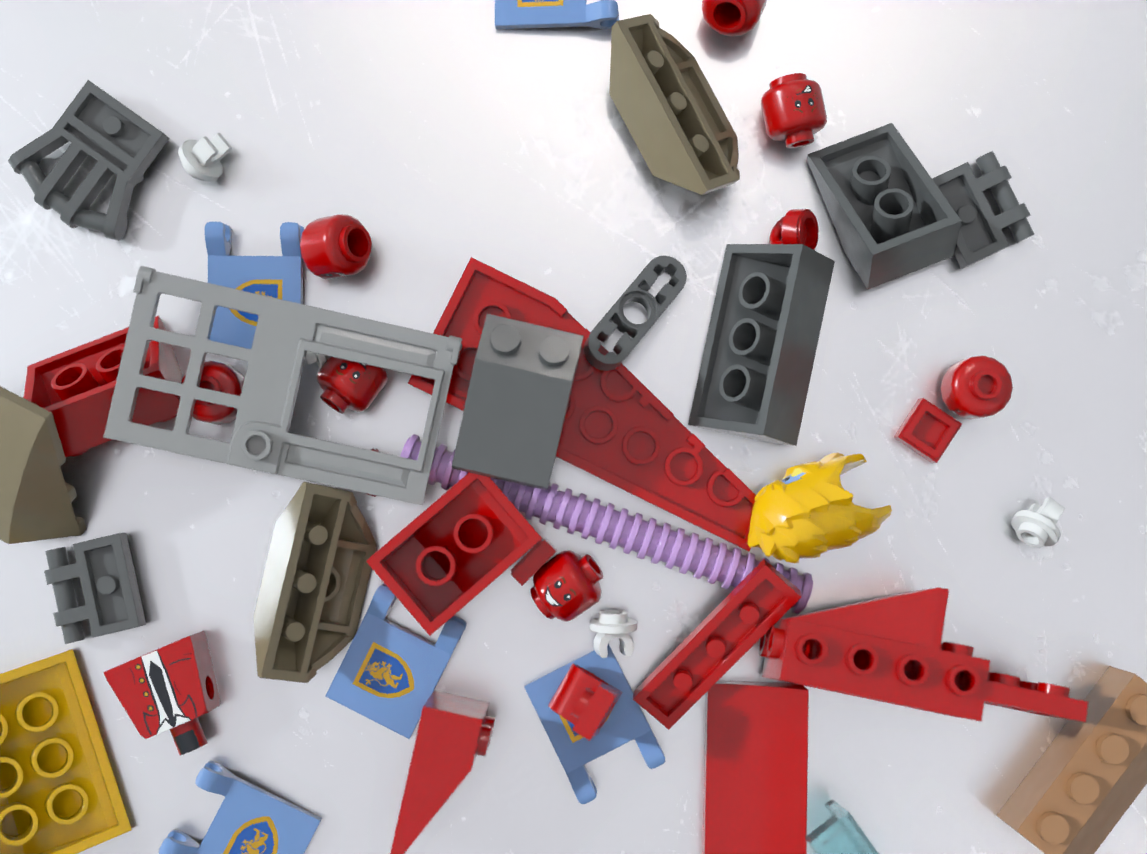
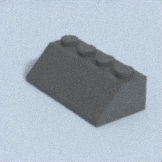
(762, 341)

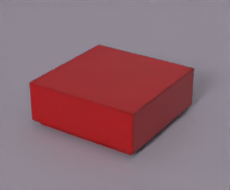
(927, 430)
(533, 561)

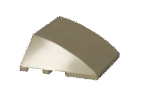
(32, 486)

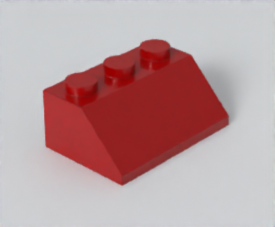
(81, 385)

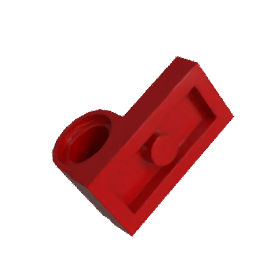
(584, 701)

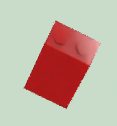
(453, 550)
(445, 749)

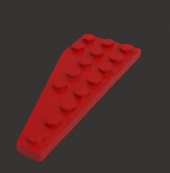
(611, 420)

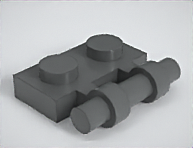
(980, 229)
(106, 583)

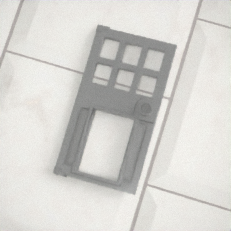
(272, 384)

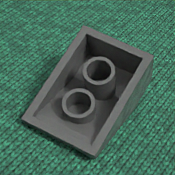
(884, 205)
(517, 401)

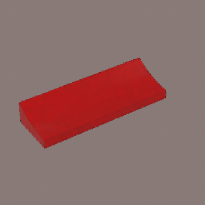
(755, 768)

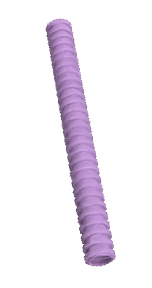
(619, 528)

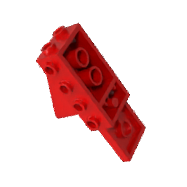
(895, 656)

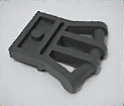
(109, 134)

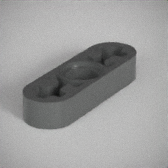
(645, 281)

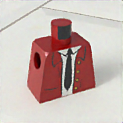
(169, 690)

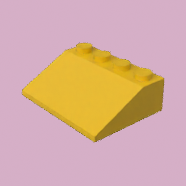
(53, 763)

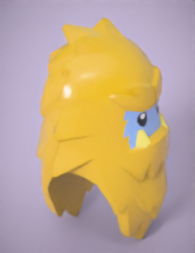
(811, 511)

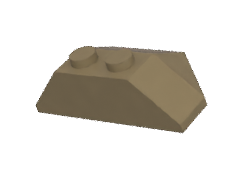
(670, 108)
(312, 583)

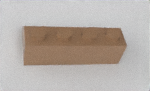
(1086, 772)

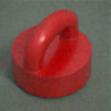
(796, 227)

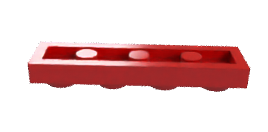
(716, 644)

